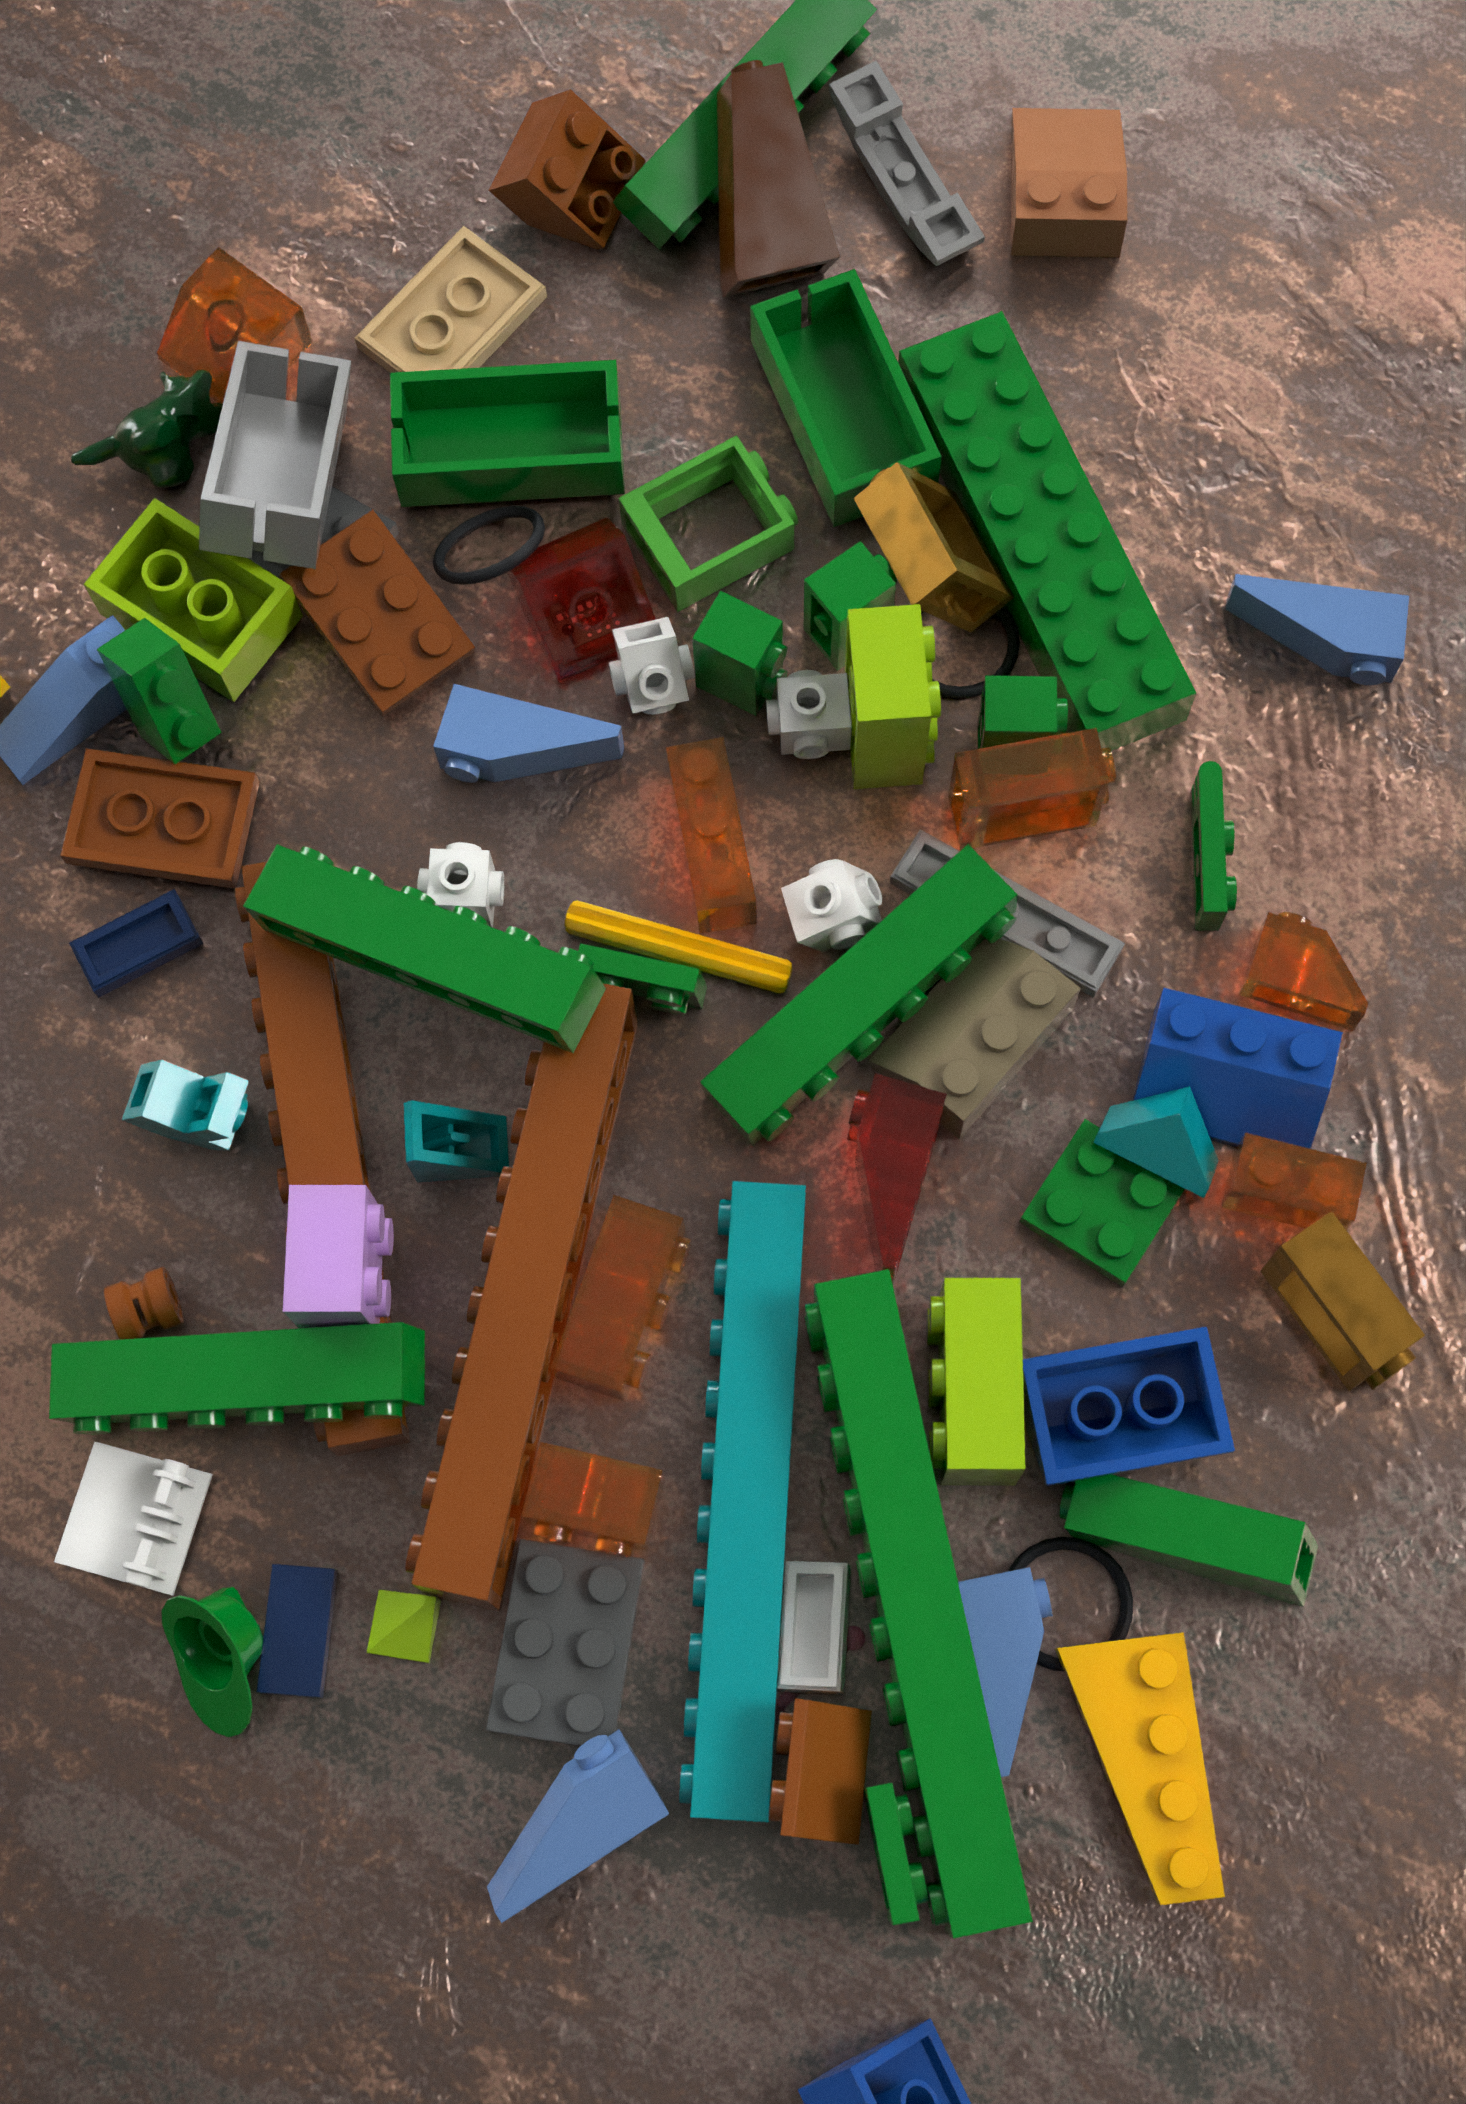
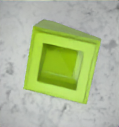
(404, 1625)

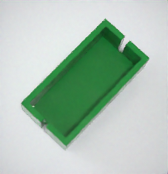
(841, 390)
(506, 433)

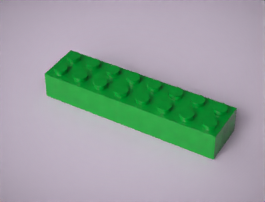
(1047, 534)

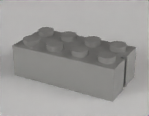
(274, 456)

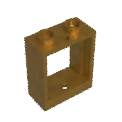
(933, 547)
(1343, 1304)

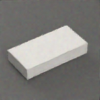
(814, 1627)

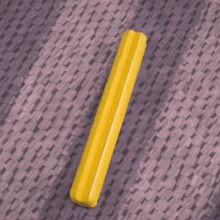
(678, 946)

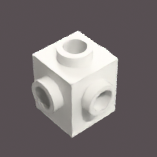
(651, 666)
(811, 714)
(473, 871)
(833, 905)

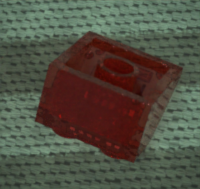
(578, 594)

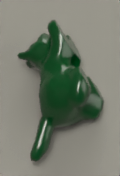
(158, 434)

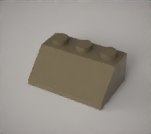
(979, 1029)

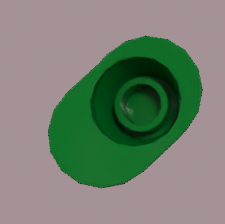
(214, 1652)

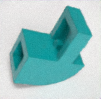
(187, 1104)

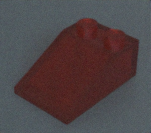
(894, 1145)

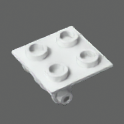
(133, 1518)

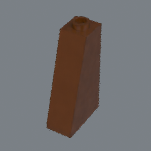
(768, 189)

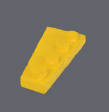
(1148, 1738)

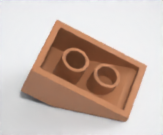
(1067, 182)

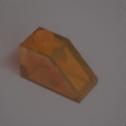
(1302, 972)

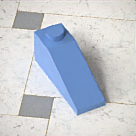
(1332, 626)
(62, 706)
(514, 739)
(1006, 1639)
(586, 1814)

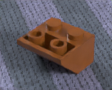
(566, 171)
(824, 1771)

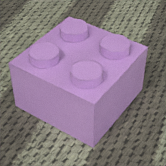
(336, 1256)

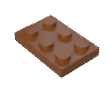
(378, 613)
(160, 818)

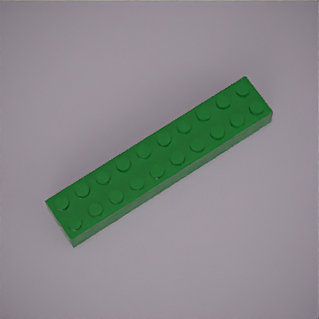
(918, 1607)

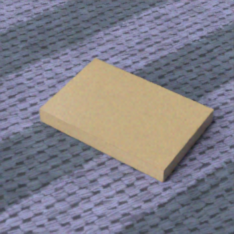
(452, 310)

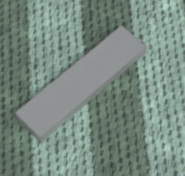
(1057, 935)

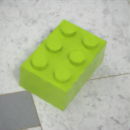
(212, 603)
(891, 695)
(977, 1382)

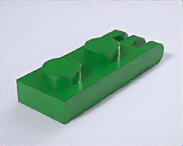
(1211, 843)

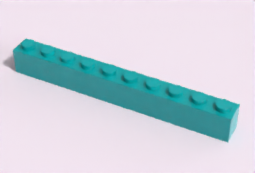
(748, 1505)

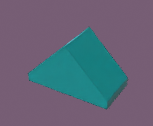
(1163, 1137)
(453, 1142)

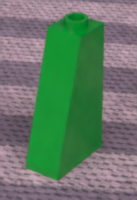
(1193, 1535)

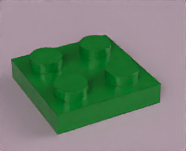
(664, 983)
(1100, 1206)
(900, 1881)

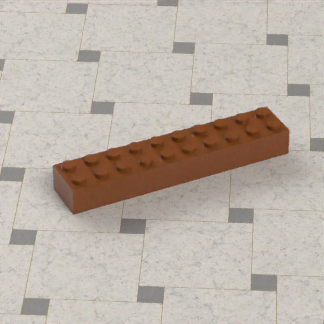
(521, 1311)

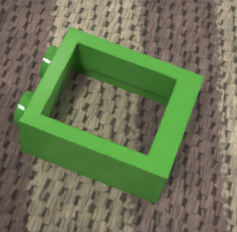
(674, 489)

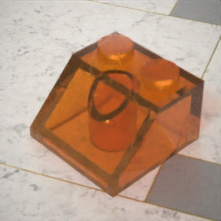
(223, 306)

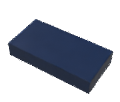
(136, 943)
(297, 1631)

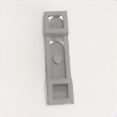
(899, 167)

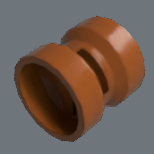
(144, 1304)

